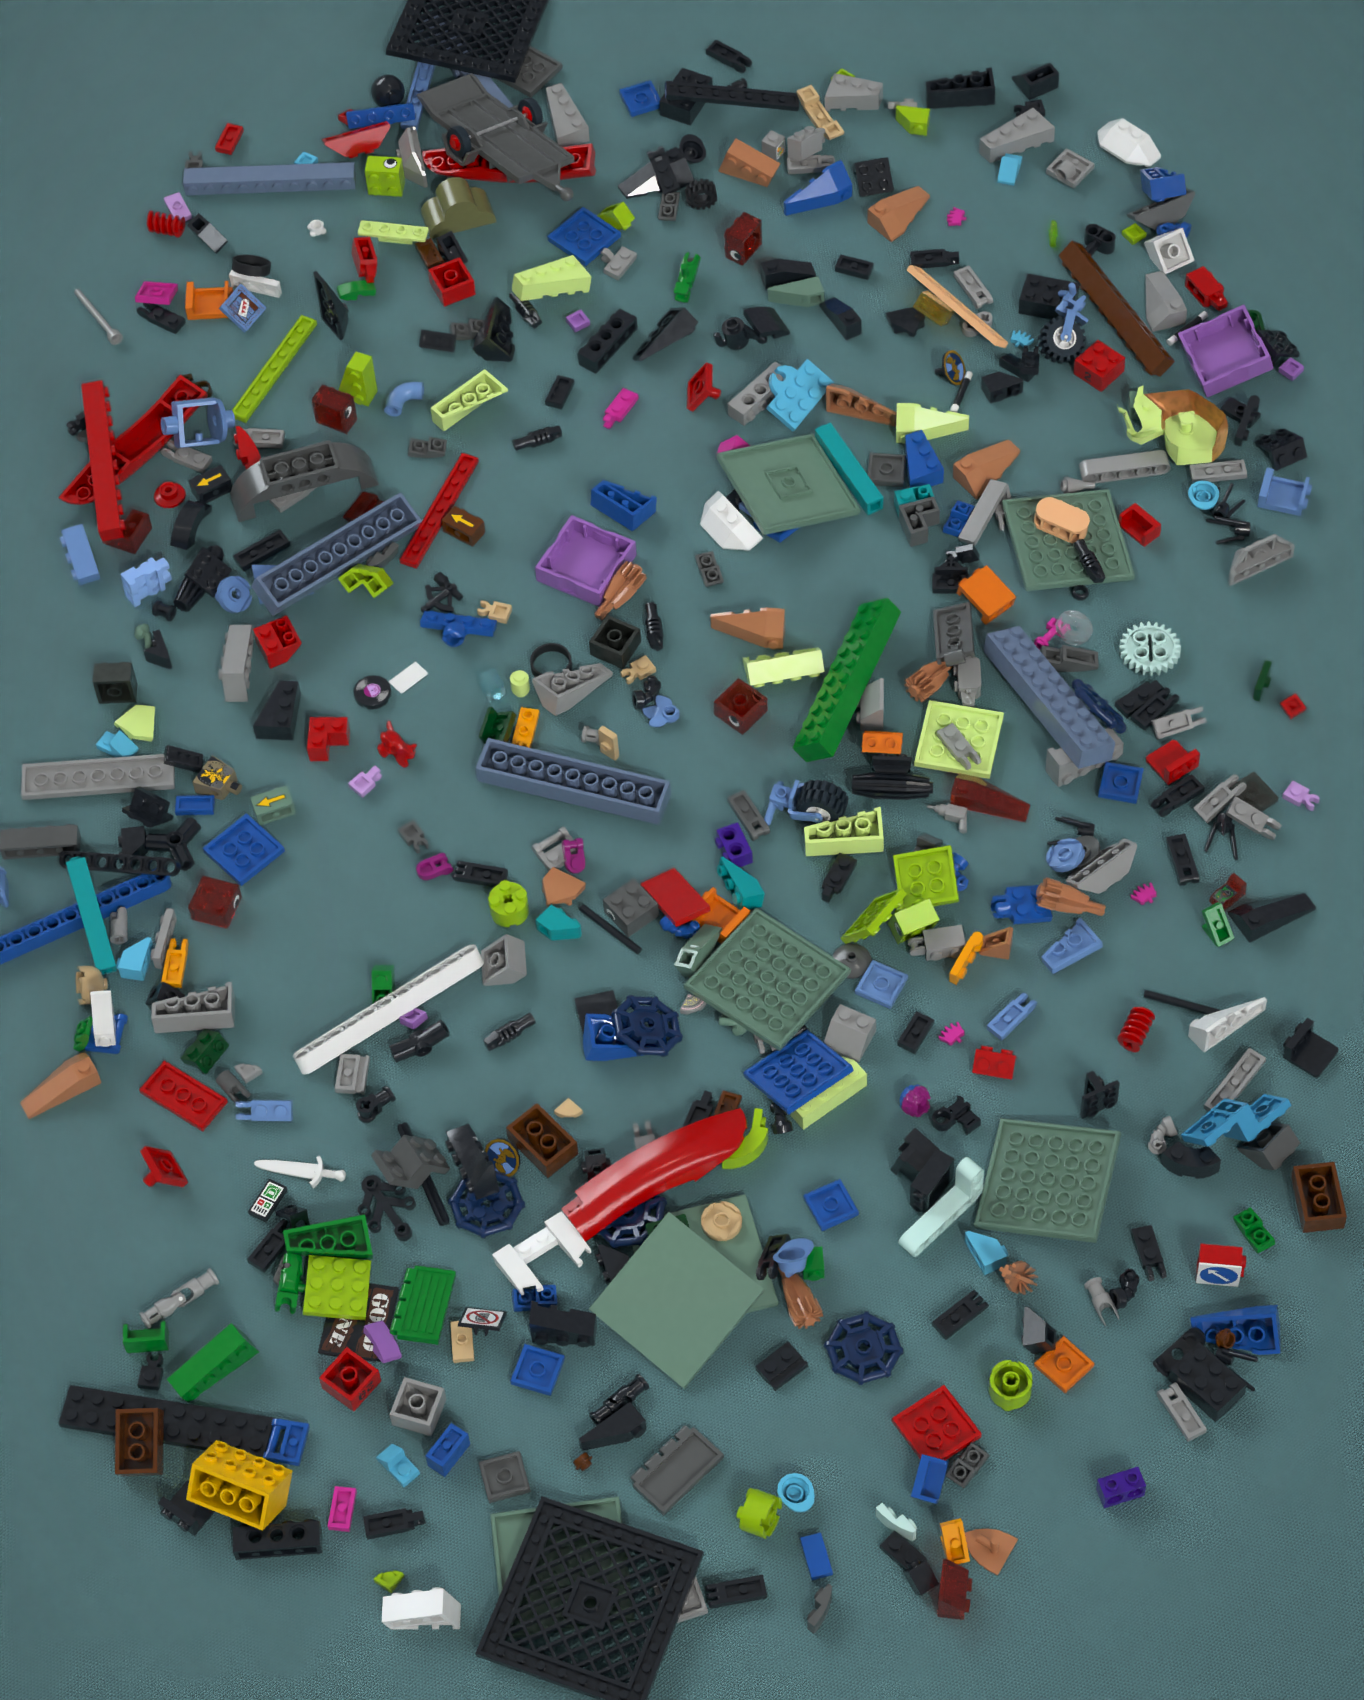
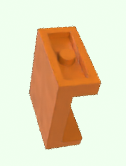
(204, 302)
(987, 593)
(882, 742)
(722, 914)

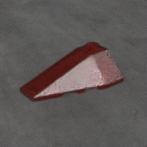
(987, 798)

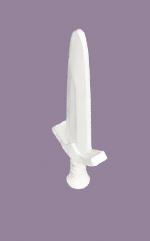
(302, 1170)

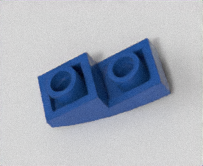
(959, 515)
(544, 1298)

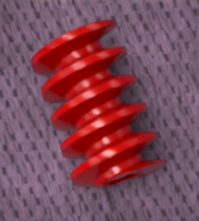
(165, 225)
(1135, 1028)

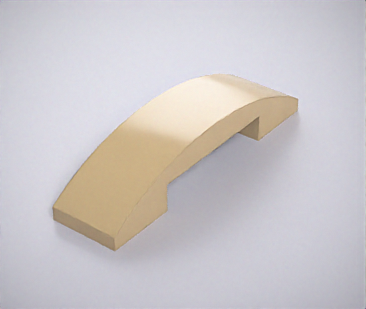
(817, 113)

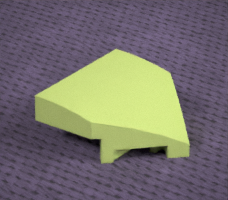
(138, 722)

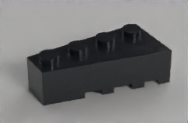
(961, 90)

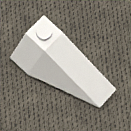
(1218, 1025)

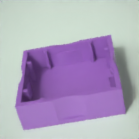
(1225, 351)
(584, 560)

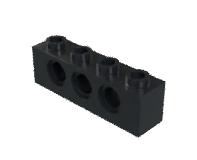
(607, 341)
(287, 1546)

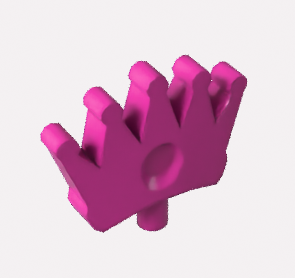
(955, 217)
(1144, 894)
(953, 1034)

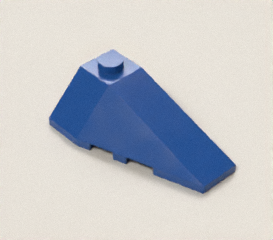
(826, 190)
(600, 1039)
(1254, 1328)

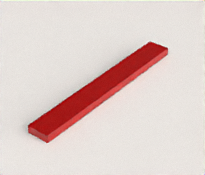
(439, 509)

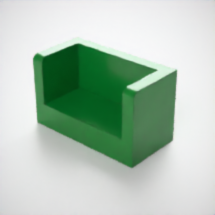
(146, 1339)

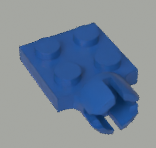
(1020, 906)

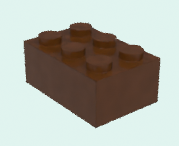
(542, 1140)
(1318, 1197)
(139, 1442)

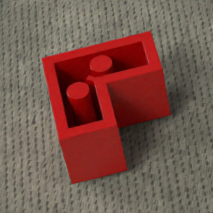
(325, 733)

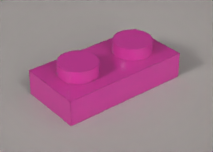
(342, 1509)

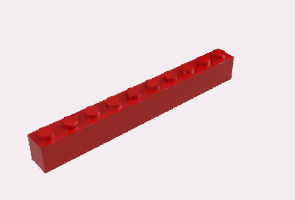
(102, 460)

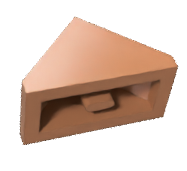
(998, 944)

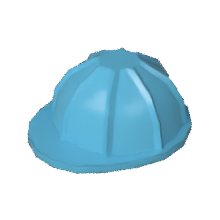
(1203, 494)
(796, 1492)

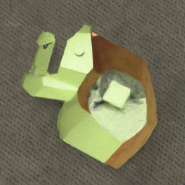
(1191, 425)

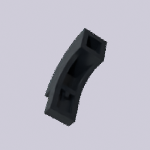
(188, 522)

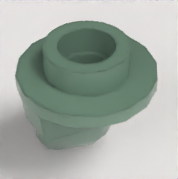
(142, 632)
(736, 1028)

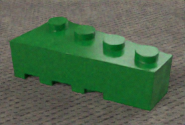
(331, 1239)

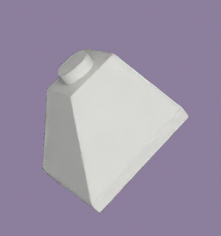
(1169, 250)

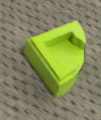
(389, 1580)

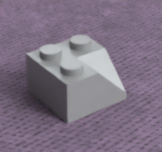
(418, 1406)

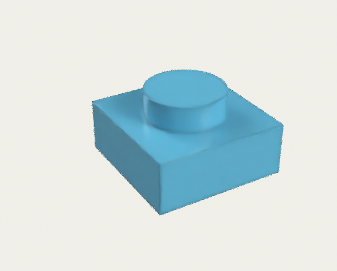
(306, 158)

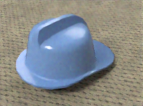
(793, 1256)

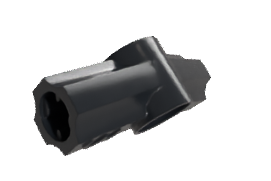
(420, 1042)

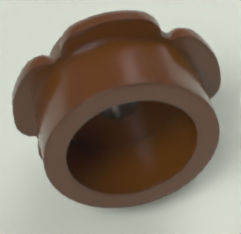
(1225, 1338)
(583, 1462)

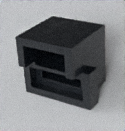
(914, 1156)

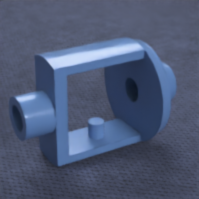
(217, 417)

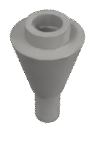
(1072, 485)

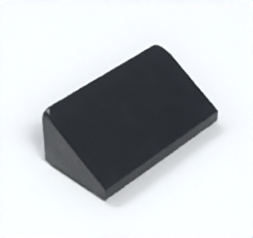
(1013, 365)

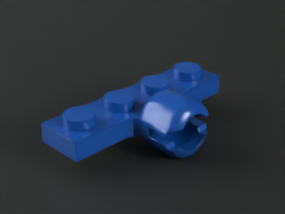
(457, 626)

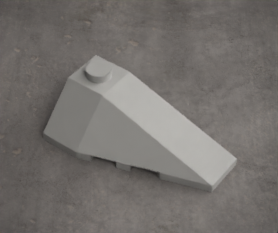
(566, 689)

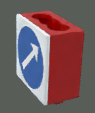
(1220, 1265)

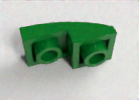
(351, 290)
(83, 1034)
(1253, 1230)

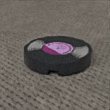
(372, 692)

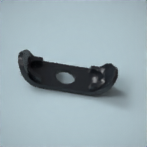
(1184, 1343)

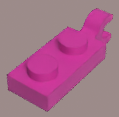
(619, 407)

